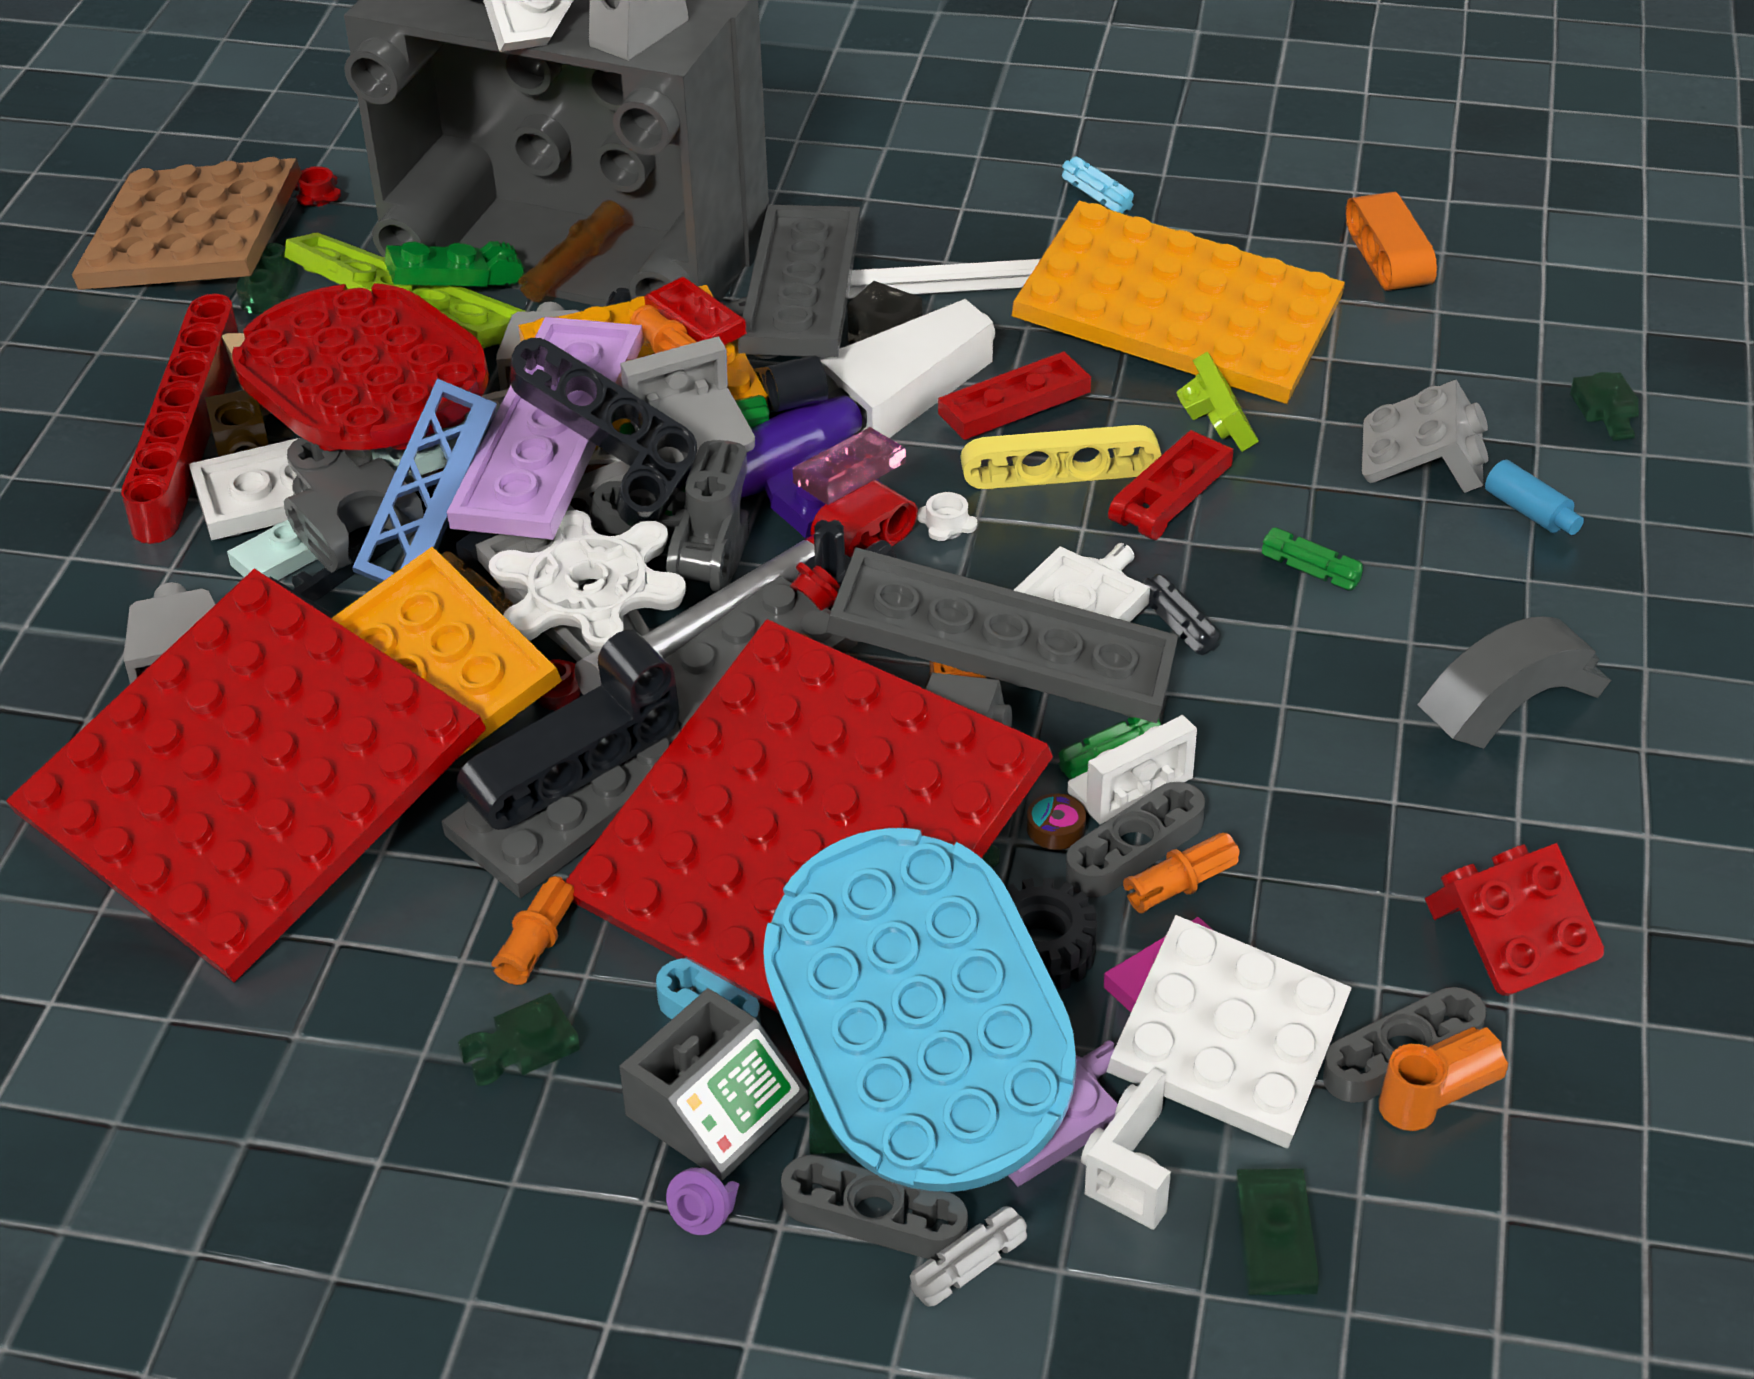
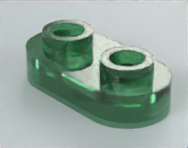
(269, 282)

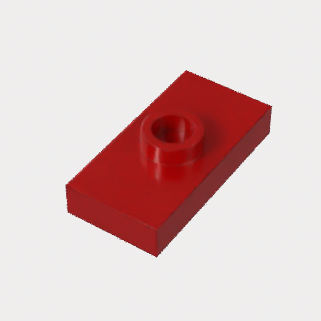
(697, 311)

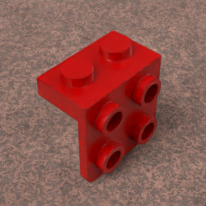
(1522, 917)

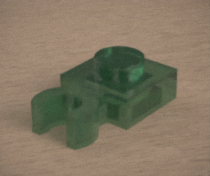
(524, 1036)

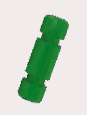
(1312, 559)
(1075, 757)

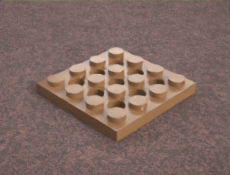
(188, 224)

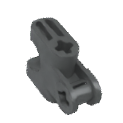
(338, 497)
(713, 525)

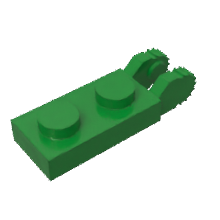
(453, 265)

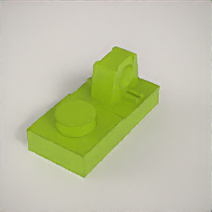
(1212, 396)

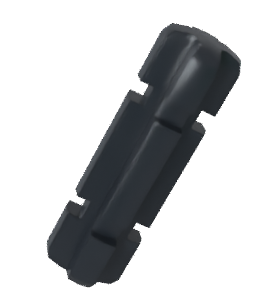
(1182, 615)

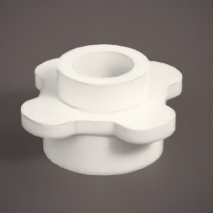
(947, 516)

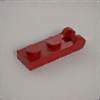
(1170, 484)

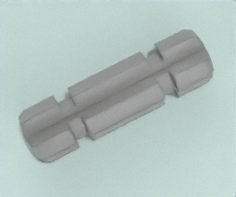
(968, 1256)

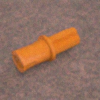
(660, 331)
(1181, 871)
(533, 931)

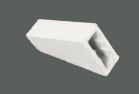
(911, 365)

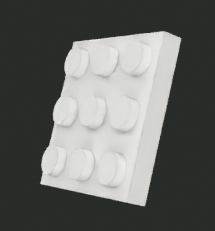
(1231, 1030)

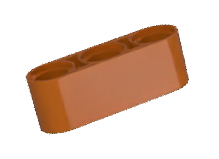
(1391, 241)

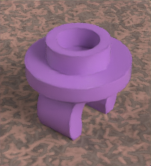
(700, 1200)

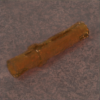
(584, 240)

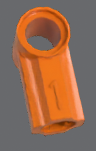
(1431, 1077)

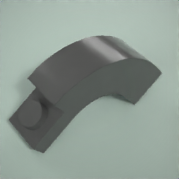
(1507, 670)

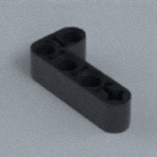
(595, 423)
(580, 740)

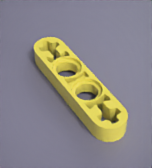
(1061, 448)

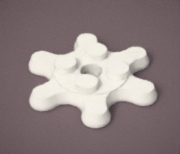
(580, 555)

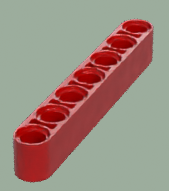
(179, 421)

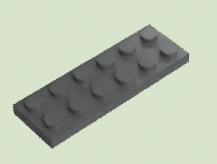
(800, 281)
(1004, 634)

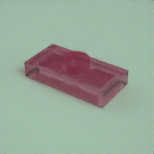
(849, 465)

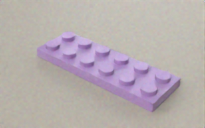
(529, 459)

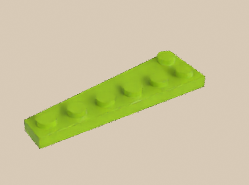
(358, 268)

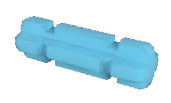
(1097, 185)

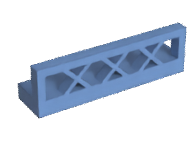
(435, 521)

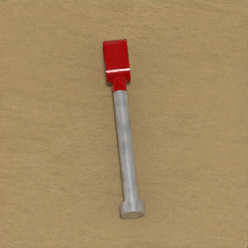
(867, 517)

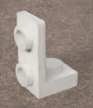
(1114, 1173)

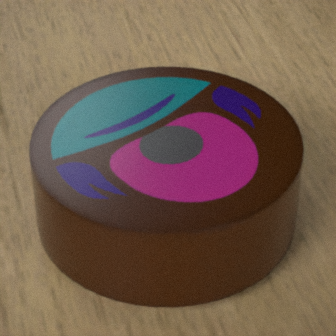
(1056, 821)

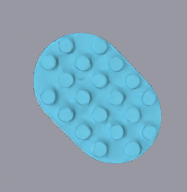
(920, 1010)

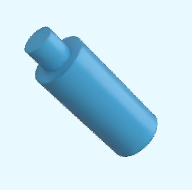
(1533, 498)

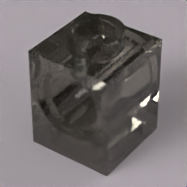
(880, 309)

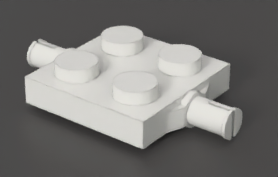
(1089, 583)

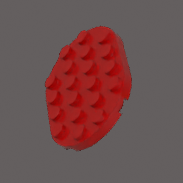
(357, 365)

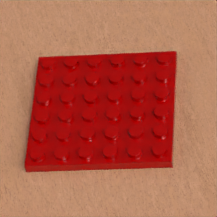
(246, 771)
(773, 771)

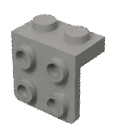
(692, 390)
(1424, 428)

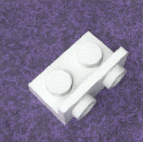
(1136, 769)

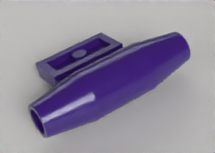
(789, 442)

